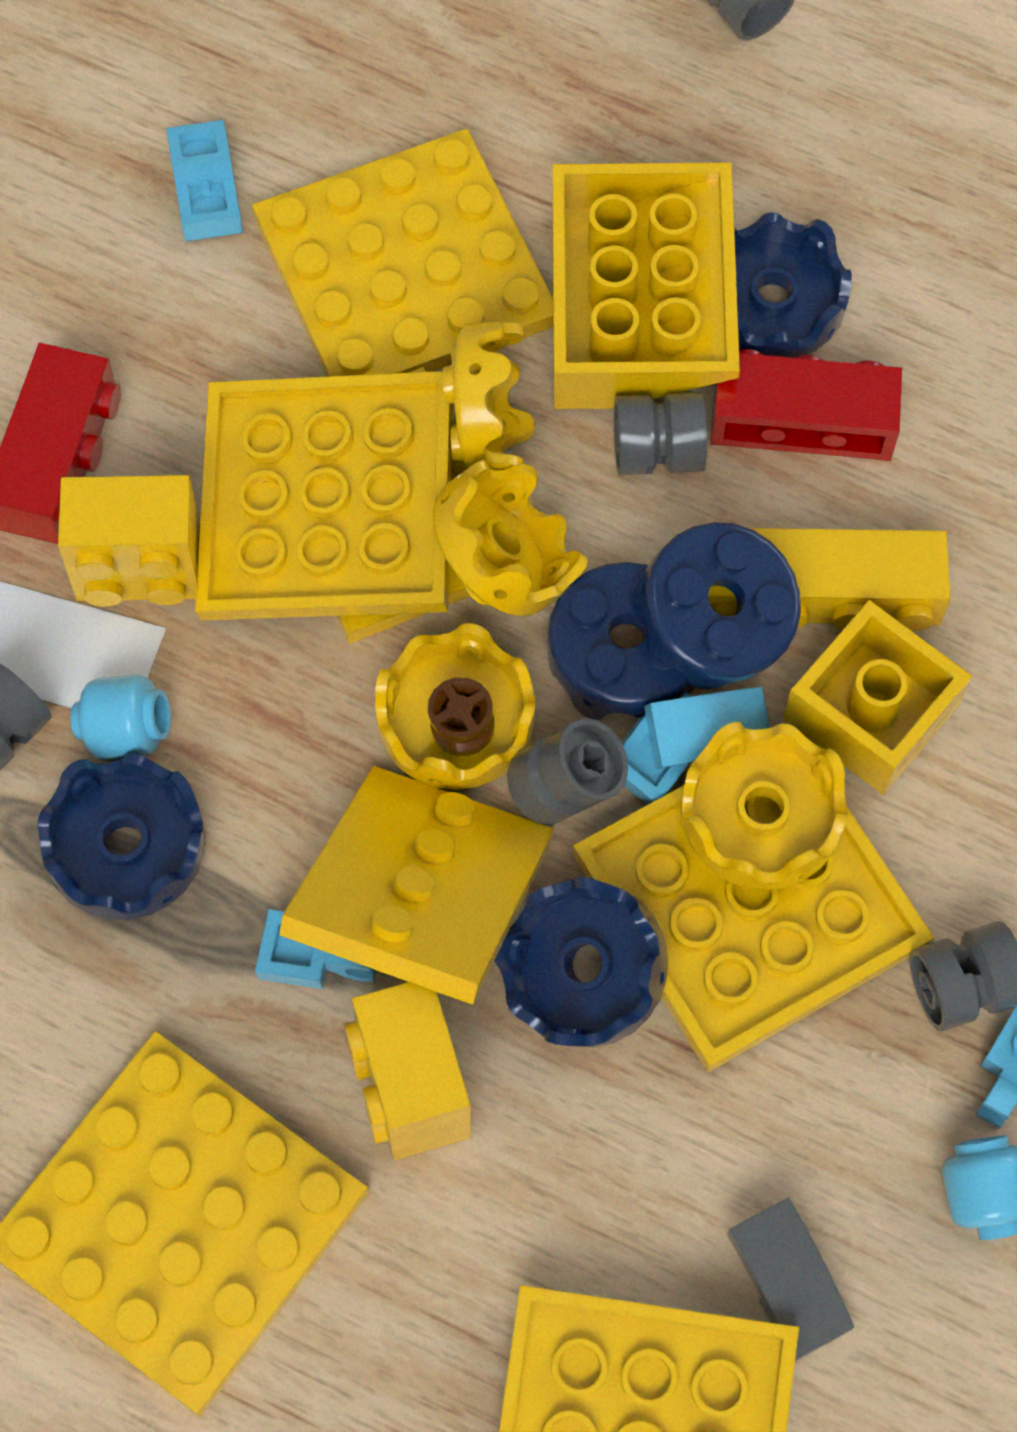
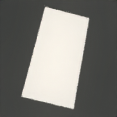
(66, 644)

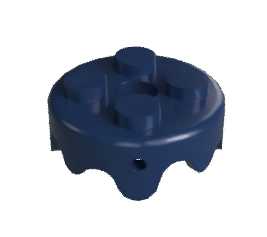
(807, 267)
(686, 629)
(586, 660)
(115, 795)
(541, 952)

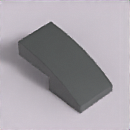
(791, 1276)

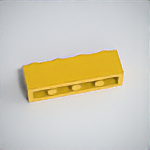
(847, 567)

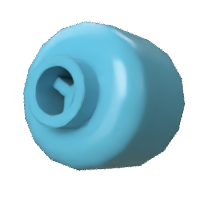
(121, 716)
(983, 1186)

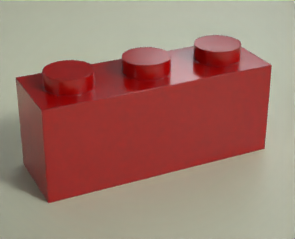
(809, 406)
(53, 436)

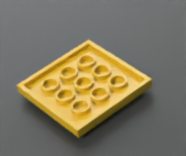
(402, 259)
(323, 497)
(747, 955)
(177, 1222)

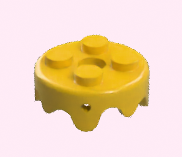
(480, 390)
(503, 544)
(403, 706)
(772, 764)

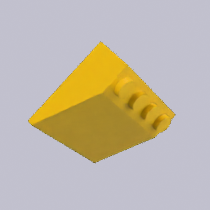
(642, 280)

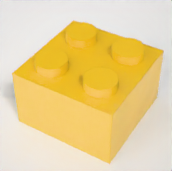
(129, 538)
(876, 696)
(413, 1070)

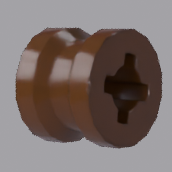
(460, 701)

